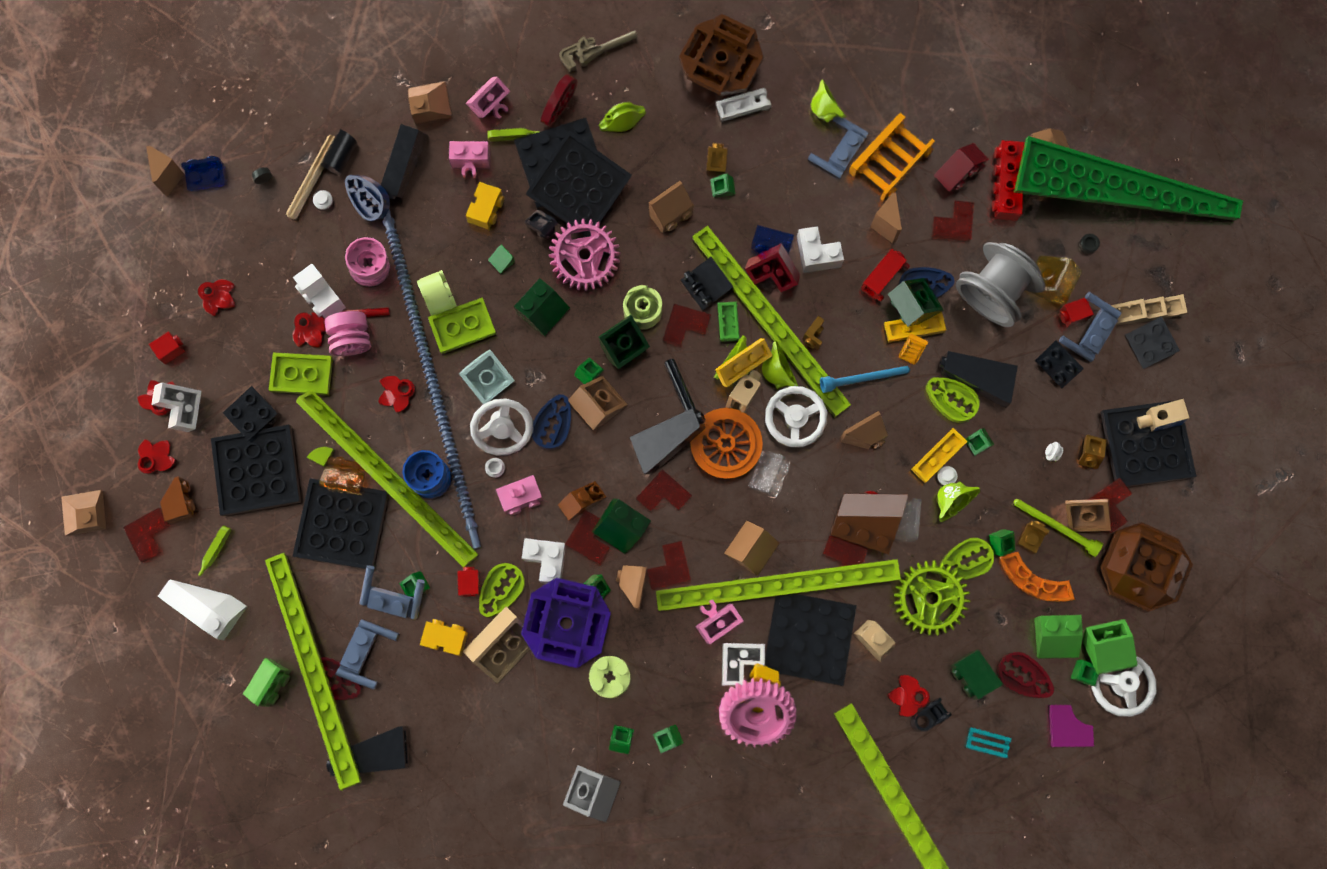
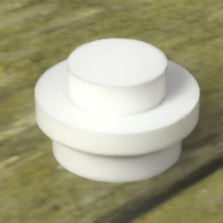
(322, 200)
(1054, 451)
(494, 467)
(947, 475)

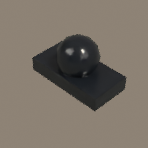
(542, 224)

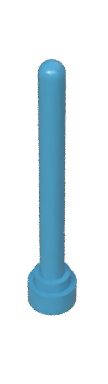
(827, 383)

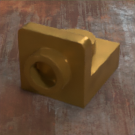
(717, 157)
(814, 330)
(1093, 452)
(1033, 536)

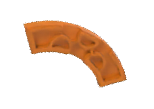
(1033, 585)

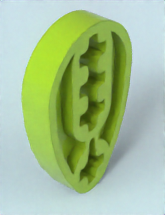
(949, 409)
(964, 550)
(493, 581)

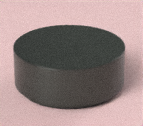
(261, 175)
(1089, 243)

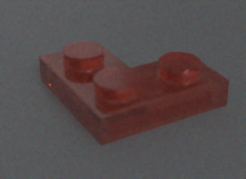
(957, 227)
(683, 319)
(661, 488)
(1116, 492)
(141, 534)
(582, 539)
(845, 552)
(674, 571)

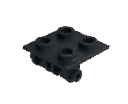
(706, 283)
(1152, 342)
(1059, 364)
(250, 413)

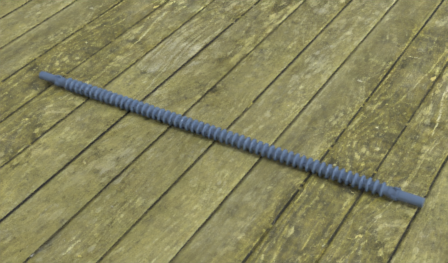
(470, 526)

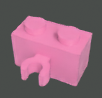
(488, 98)
(469, 156)
(519, 495)
(718, 622)

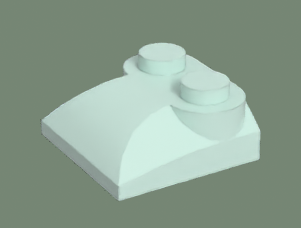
(486, 376)

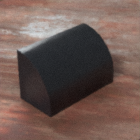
(339, 152)

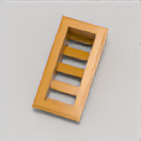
(912, 349)

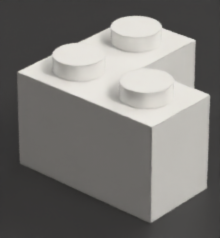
(817, 256)
(317, 291)
(183, 404)
(549, 554)
(737, 656)

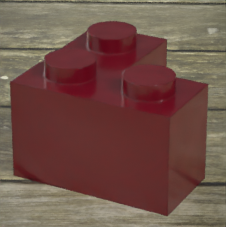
(961, 164)
(774, 264)

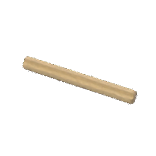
(309, 182)

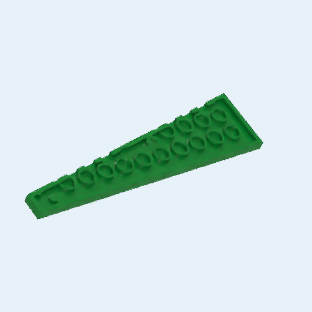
(1075, 175)

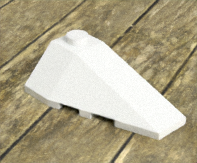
(204, 607)

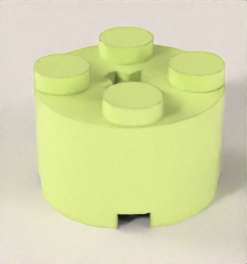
(436, 293)
(649, 299)
(603, 667)

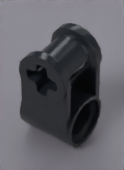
(933, 713)

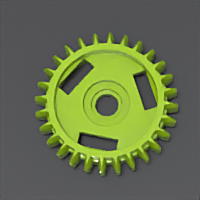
(920, 586)

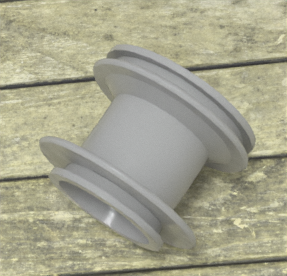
(1001, 283)

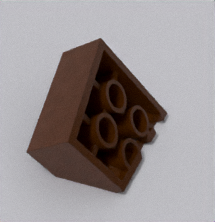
(869, 519)

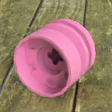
(369, 252)
(347, 333)

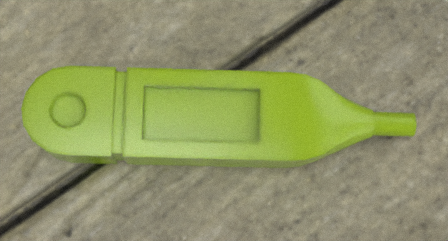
(508, 134)
(215, 548)

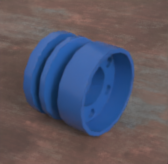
(419, 467)

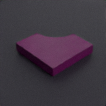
(1067, 729)

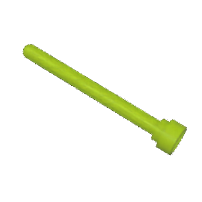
(1093, 547)

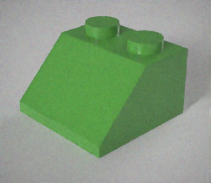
(1058, 636)

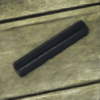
(679, 384)

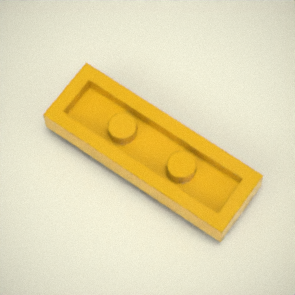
(898, 330)
(743, 362)
(939, 455)

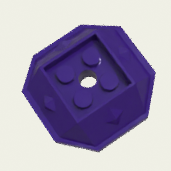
(572, 601)

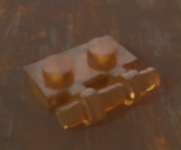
(342, 479)

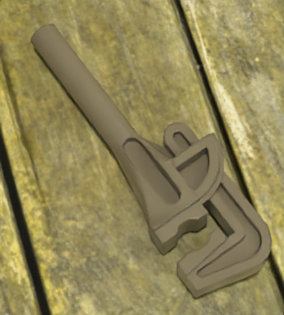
(587, 50)

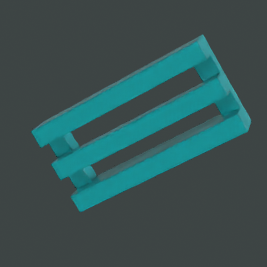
(1005, 747)

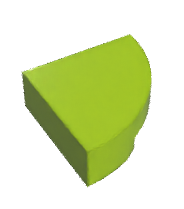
(321, 455)

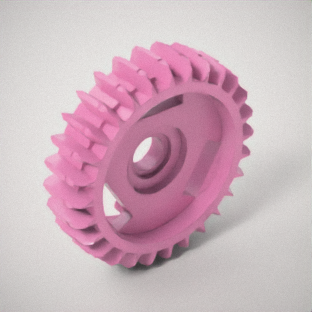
(587, 269)
(757, 727)

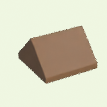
(163, 170)
(887, 220)
(1088, 515)
(752, 547)

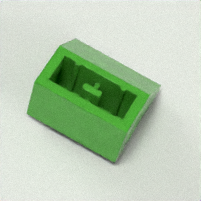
(1110, 646)
(266, 683)

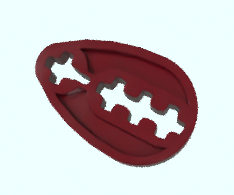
(559, 99)
(1027, 665)
(338, 691)

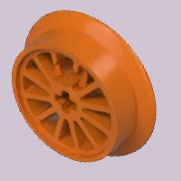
(739, 419)

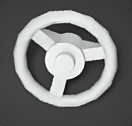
(796, 416)
(501, 426)
(1125, 685)

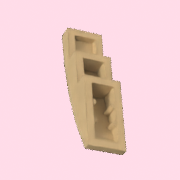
(1151, 309)

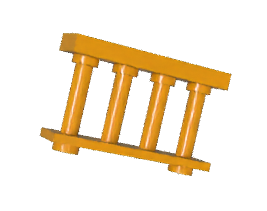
(884, 139)

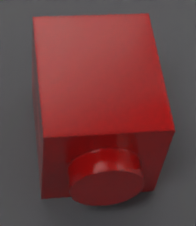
(1076, 312)
(167, 347)
(469, 582)

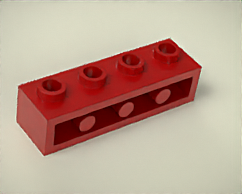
(1007, 203)

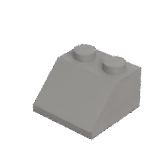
(591, 793)

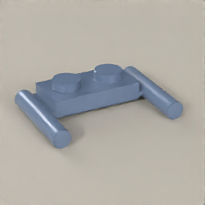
(845, 150)
(1097, 331)
(390, 601)
(358, 651)

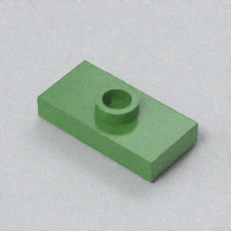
(728, 321)

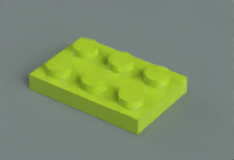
(462, 325)
(300, 373)

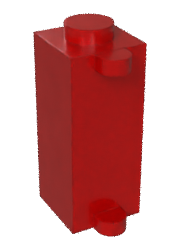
(884, 274)

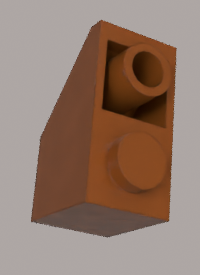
(581, 499)
(176, 502)

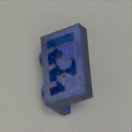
(204, 173)
(767, 238)

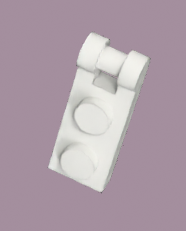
(743, 104)

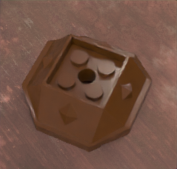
(727, 40)
(1131, 581)

